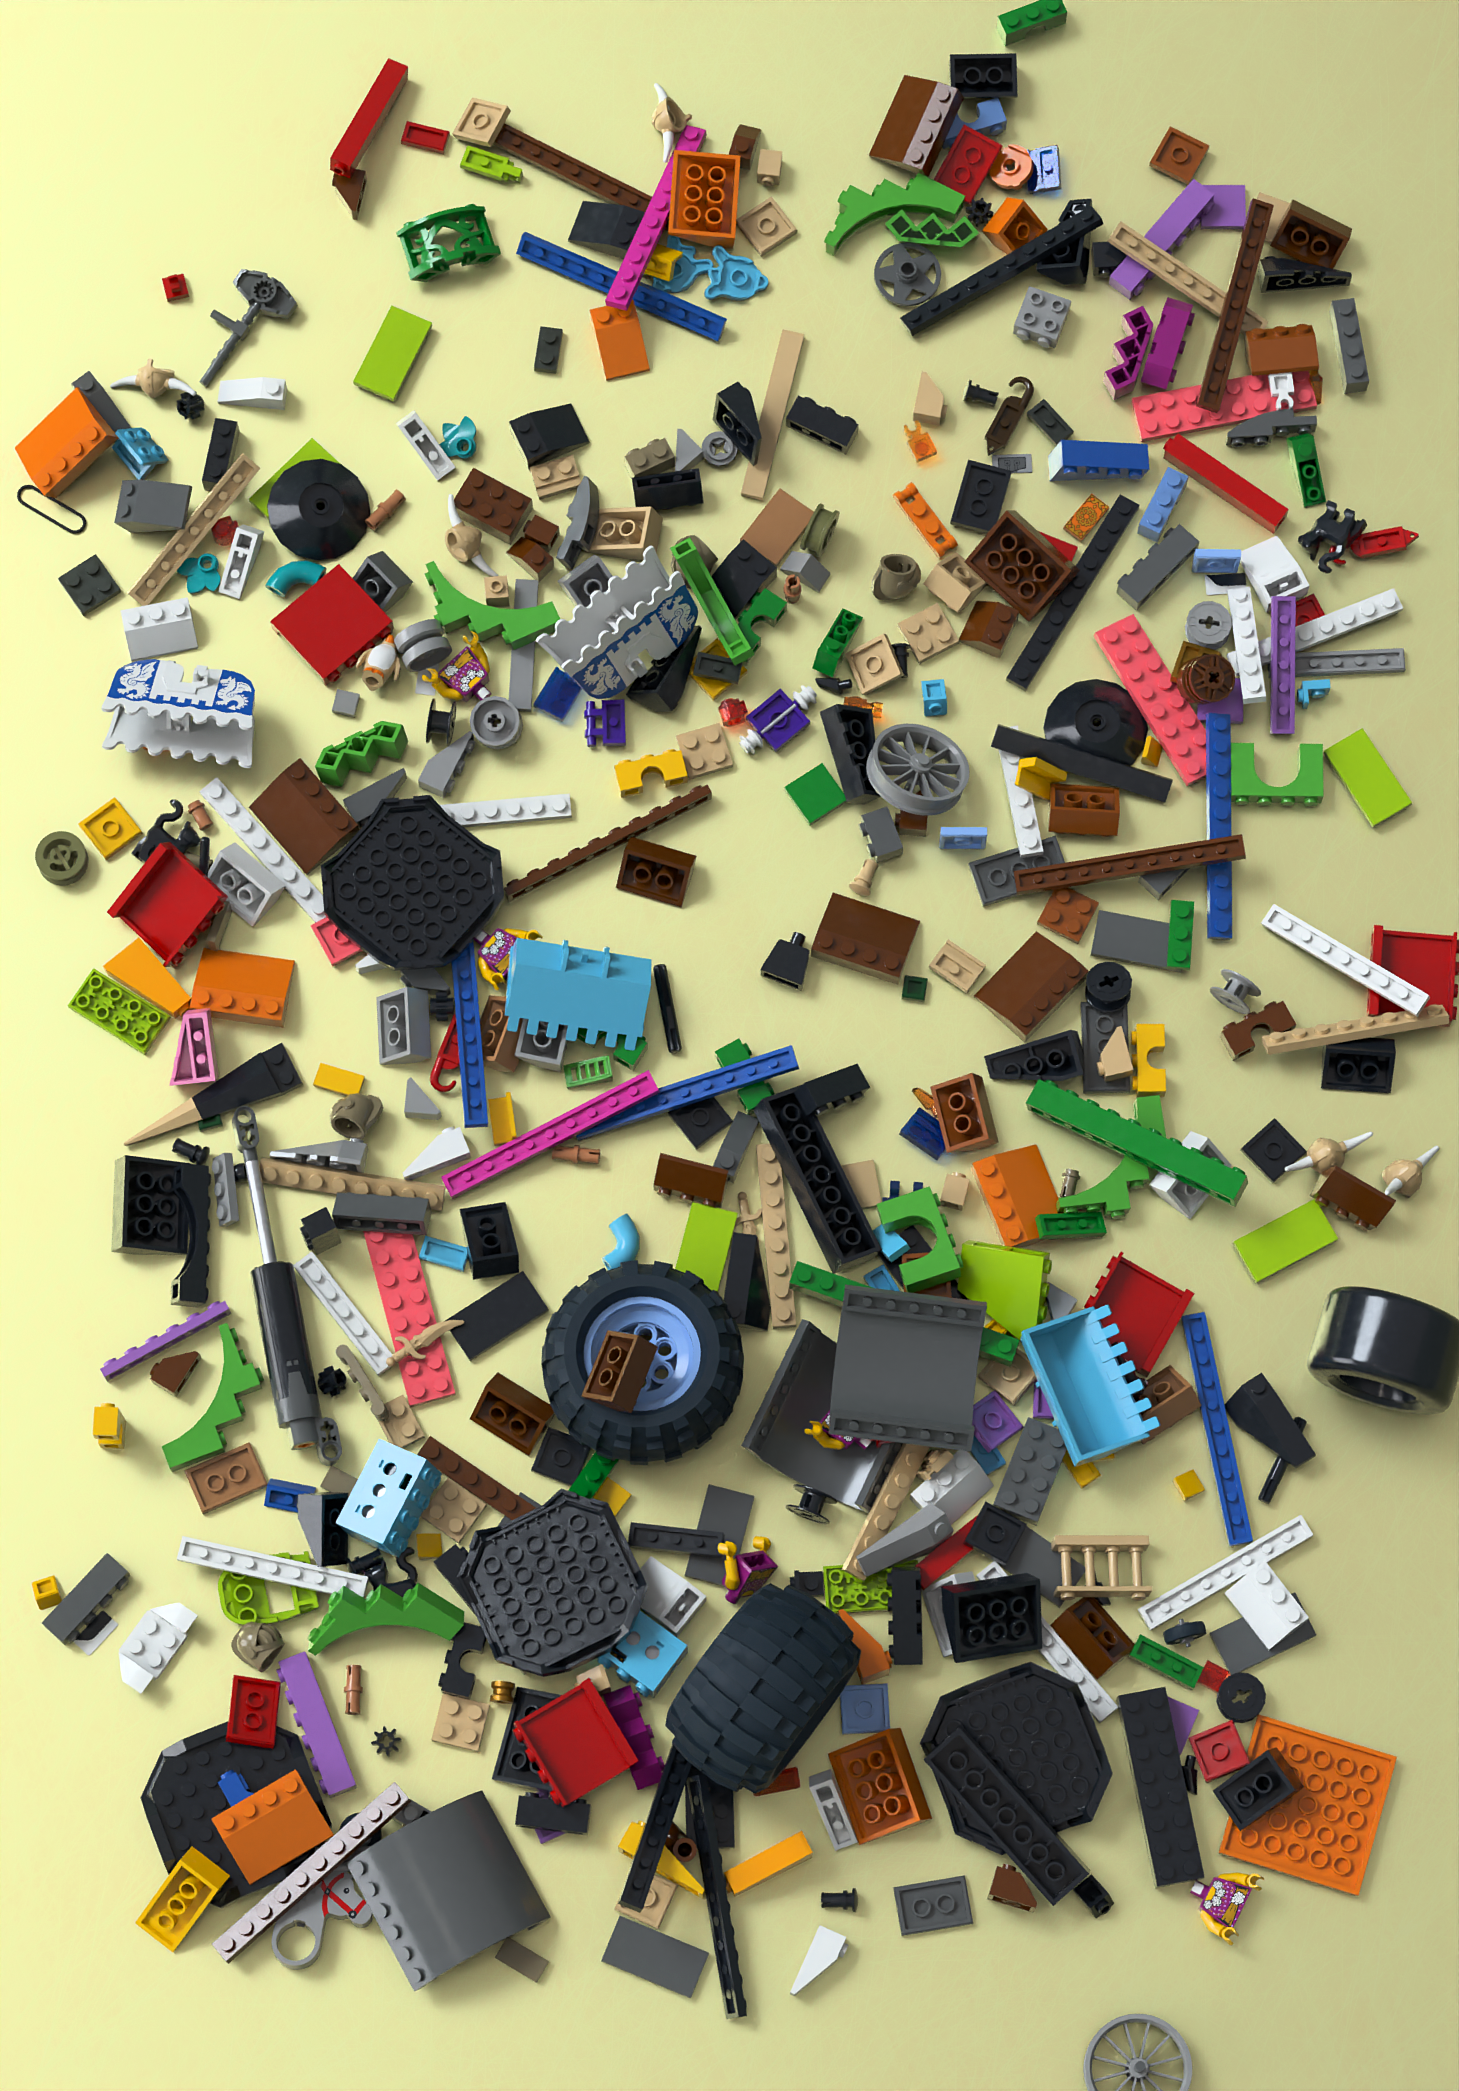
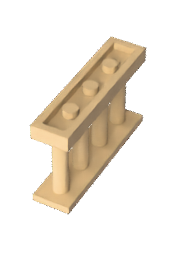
(1112, 1546)

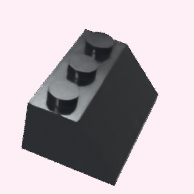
(984, 75)
(1359, 1065)

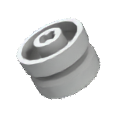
(423, 645)
(494, 709)

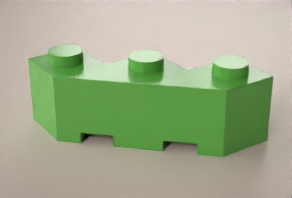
(931, 231)
(361, 752)

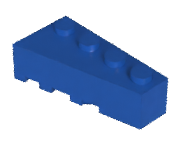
(1097, 460)

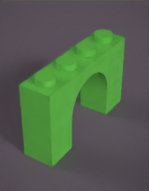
(1248, 787)
(922, 1209)

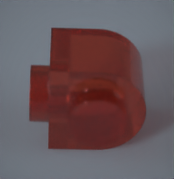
(224, 531)
(732, 712)

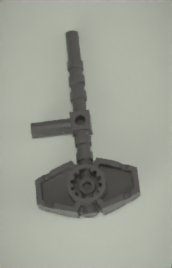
(260, 294)

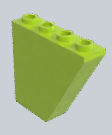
(1009, 1281)

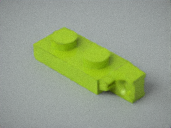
(490, 165)

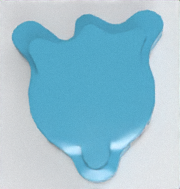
(685, 269)
(734, 277)

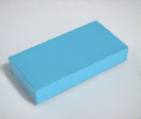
(890, 1243)
(444, 1253)

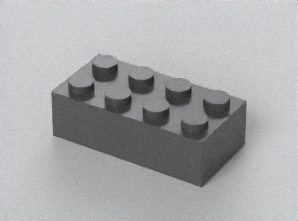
(1031, 1472)

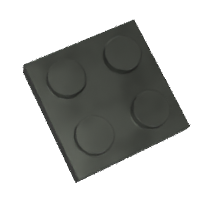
(89, 585)

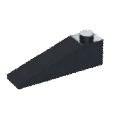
(1071, 262)
(1290, 275)
(666, 679)
(1049, 1058)
(746, 1284)
(1263, 1415)

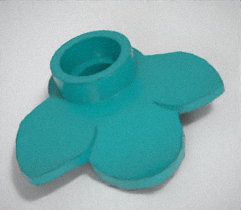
(457, 436)
(199, 576)

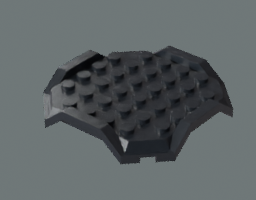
(412, 885)
(554, 1585)
(1037, 1735)
(186, 1796)

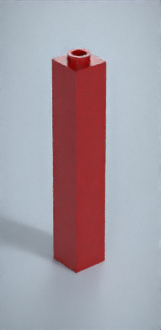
(369, 118)
(1225, 483)

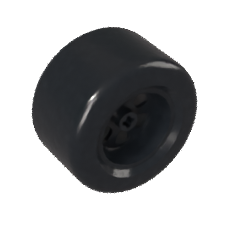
(1386, 1350)

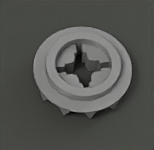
(717, 439)

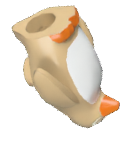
(380, 664)

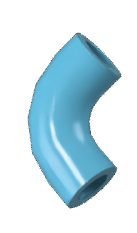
(627, 1242)

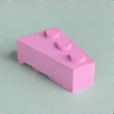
(196, 1050)

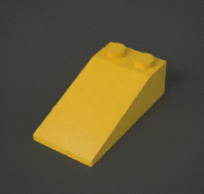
(668, 1864)
(182, 1898)

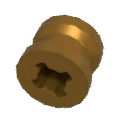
(502, 1692)

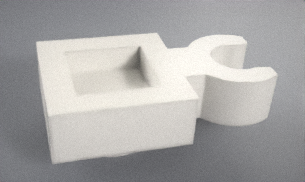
(1281, 386)

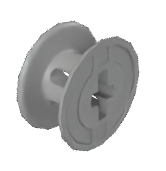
(1208, 613)
(1235, 991)

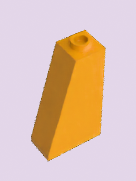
(146, 976)
(768, 1864)

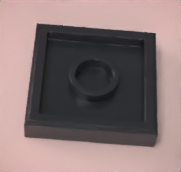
(701, 1121)
(1273, 1150)
(560, 1457)
(995, 1533)

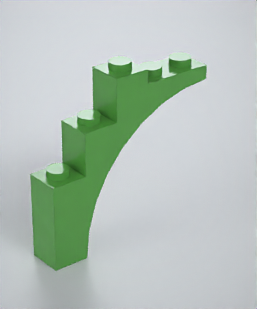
(920, 197)
(515, 625)
(1113, 1192)
(203, 1438)
(416, 1609)

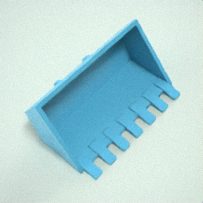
(577, 990)
(1087, 1384)

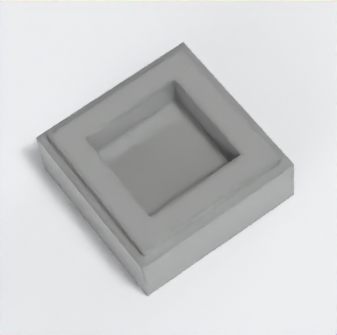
(345, 703)

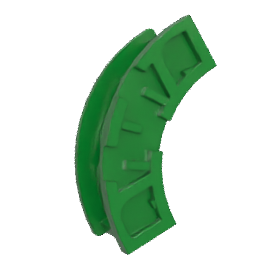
(471, 255)

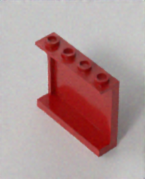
(332, 624)
(169, 903)
(1420, 960)
(1141, 1307)
(575, 1743)

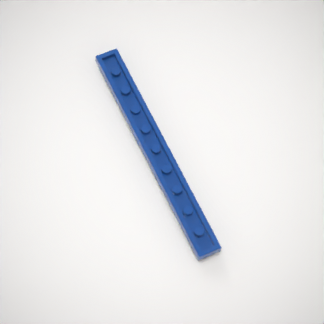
(602, 278)
(1218, 823)
(469, 1040)
(702, 1088)
(1217, 1429)

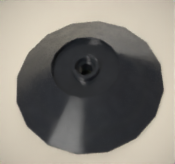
(313, 531)
(1075, 709)

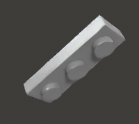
(225, 1189)

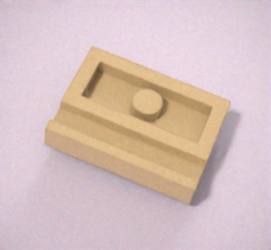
(555, 477)
(957, 966)
(401, 1426)
(933, 1463)

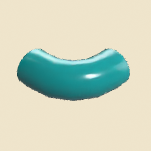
(294, 573)

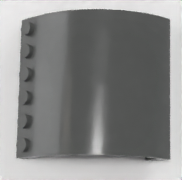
(906, 1368)
(803, 1395)
(447, 1888)

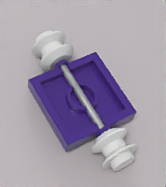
(778, 720)

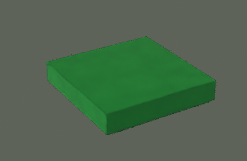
(815, 794)

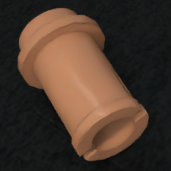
(200, 815)

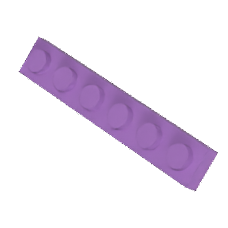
(1282, 665)
(156, 1344)

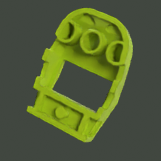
(246, 1598)

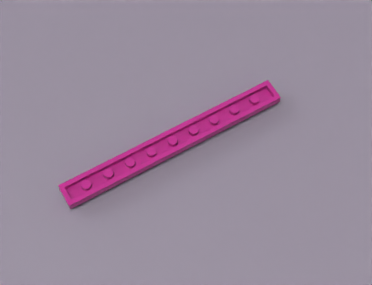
(650, 228)
(550, 1134)

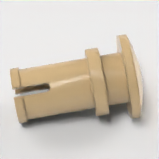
(863, 880)

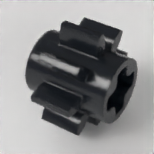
(980, 206)
(190, 405)
(441, 1006)
(331, 1381)
(392, 1745)

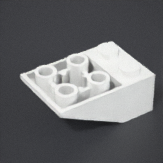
(1273, 571)
(669, 1597)

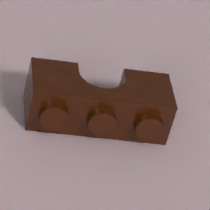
(1238, 1036)

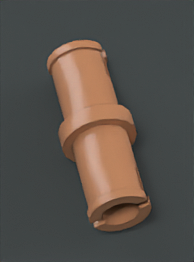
(385, 510)
(792, 589)
(576, 1154)
(353, 1689)

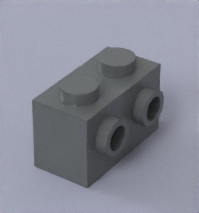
(881, 835)

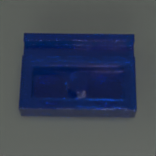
(1046, 169)
(558, 695)
(925, 1133)

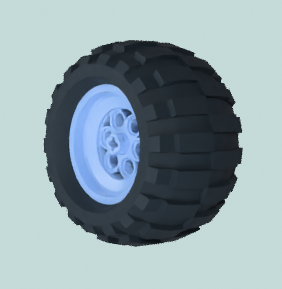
(701, 1369)
(762, 1688)

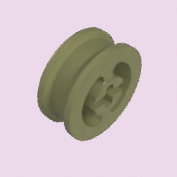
(819, 530)
(48, 866)

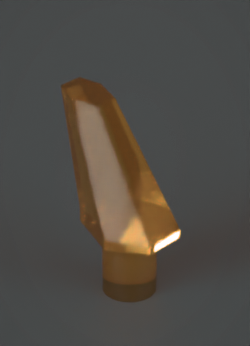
(1316, 383)
(926, 1100)

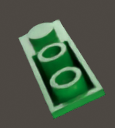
(1306, 468)
(836, 643)

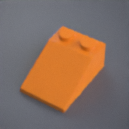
(619, 341)
(873, 1661)

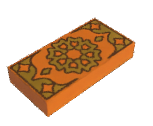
(1086, 517)

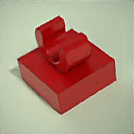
(175, 287)

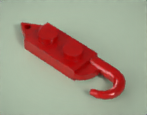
(1380, 543)
(447, 1058)

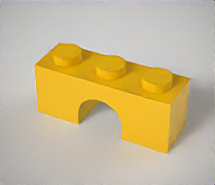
(668, 765)
(1147, 1040)
(109, 1426)

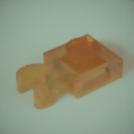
(919, 444)
(859, 702)

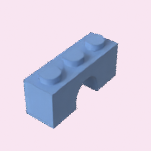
(990, 121)
(1162, 504)

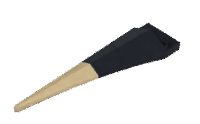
(256, 1080)

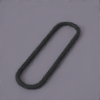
(47, 517)

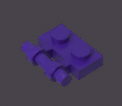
(612, 723)

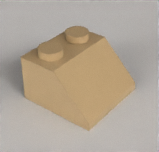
(954, 582)

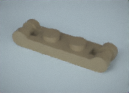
(367, 1391)

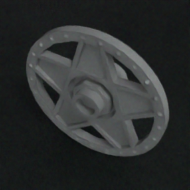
(907, 274)

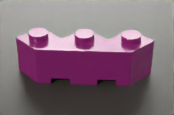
(1167, 343)
(1129, 353)
(626, 1713)

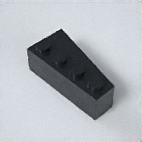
(851, 741)
(907, 1615)

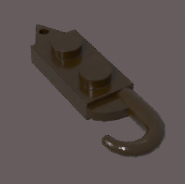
(1008, 417)

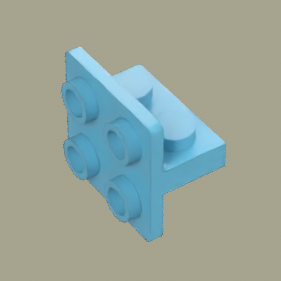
(138, 451)

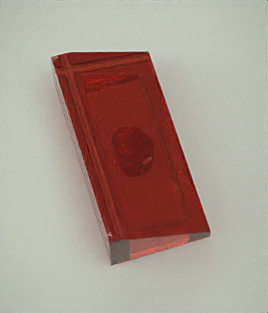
(785, 1781)

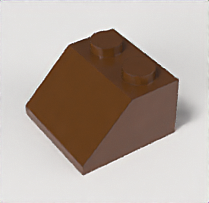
(989, 627)
(1011, 1889)

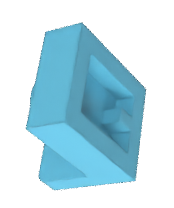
(1312, 688)
(934, 697)

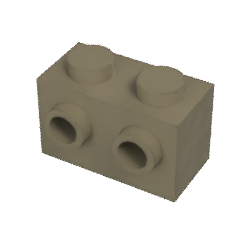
(650, 459)

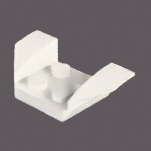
(154, 1644)

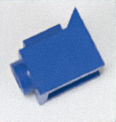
(234, 1787)

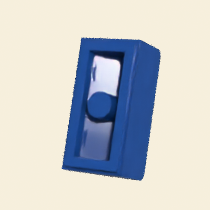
(284, 1494)

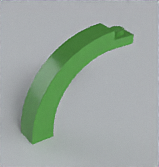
(712, 601)

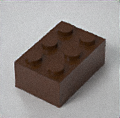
(492, 506)

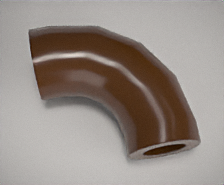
(680, 1844)

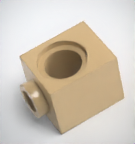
(769, 167)
(496, 591)
(954, 1191)

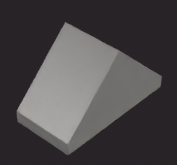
(687, 452)
(807, 568)
(418, 1104)
(1059, 1302)

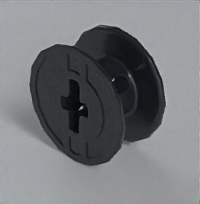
(440, 722)
(1108, 987)
(811, 1504)
(1240, 1711)

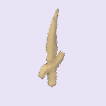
(746, 1218)
(421, 1340)

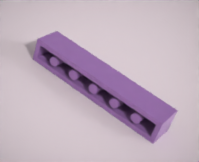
(1166, 233)
(317, 1724)

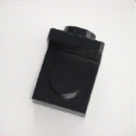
(808, 1582)
(1094, 1896)

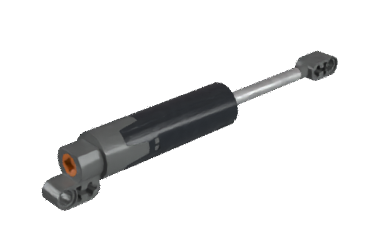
(283, 1321)

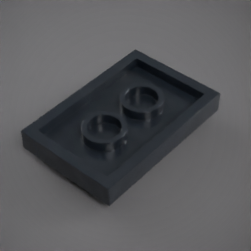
(980, 496)

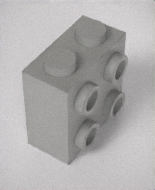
(1041, 317)

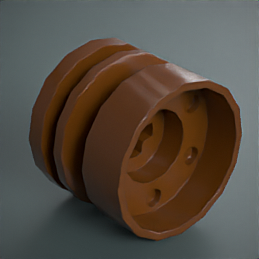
(1194, 682)

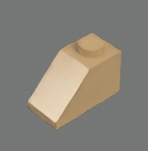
(929, 402)
(1115, 1058)
(598, 1678)

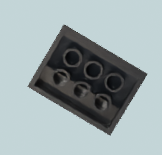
(146, 1209)
(993, 1616)
(512, 1762)

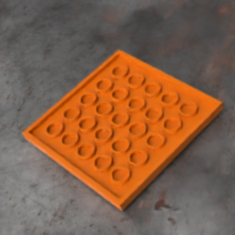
(1327, 1825)

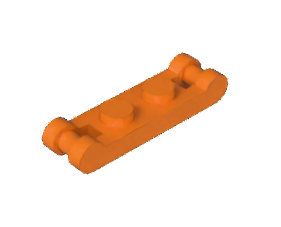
(925, 520)

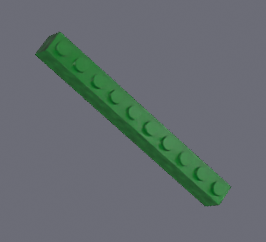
(1137, 1142)
(831, 1289)

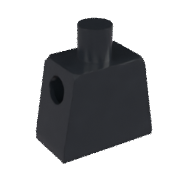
(787, 962)

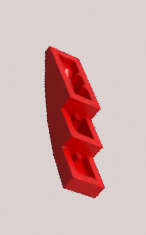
(945, 1556)

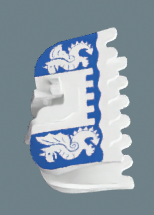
(645, 613)
(157, 707)

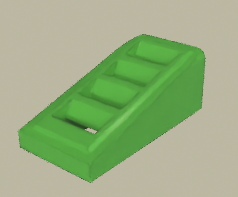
(603, 1060)

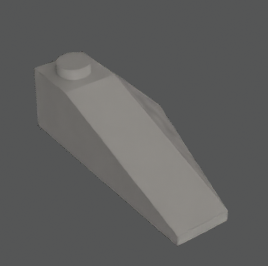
(337, 1154)
(908, 1541)

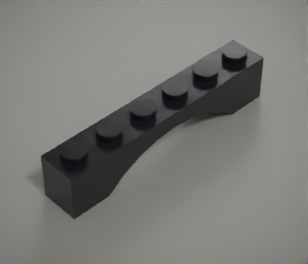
(191, 1188)

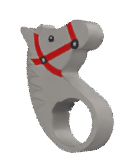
(329, 1899)

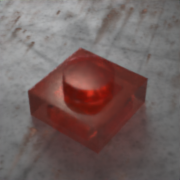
(1212, 1676)

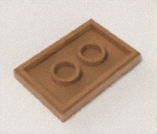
(778, 526)
(226, 1478)

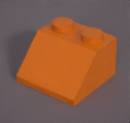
(1013, 225)

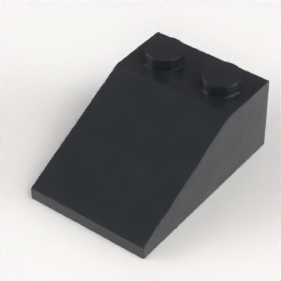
(606, 227)
(738, 420)
(547, 434)
(742, 576)
(489, 1240)
(318, 1521)
(1258, 1788)

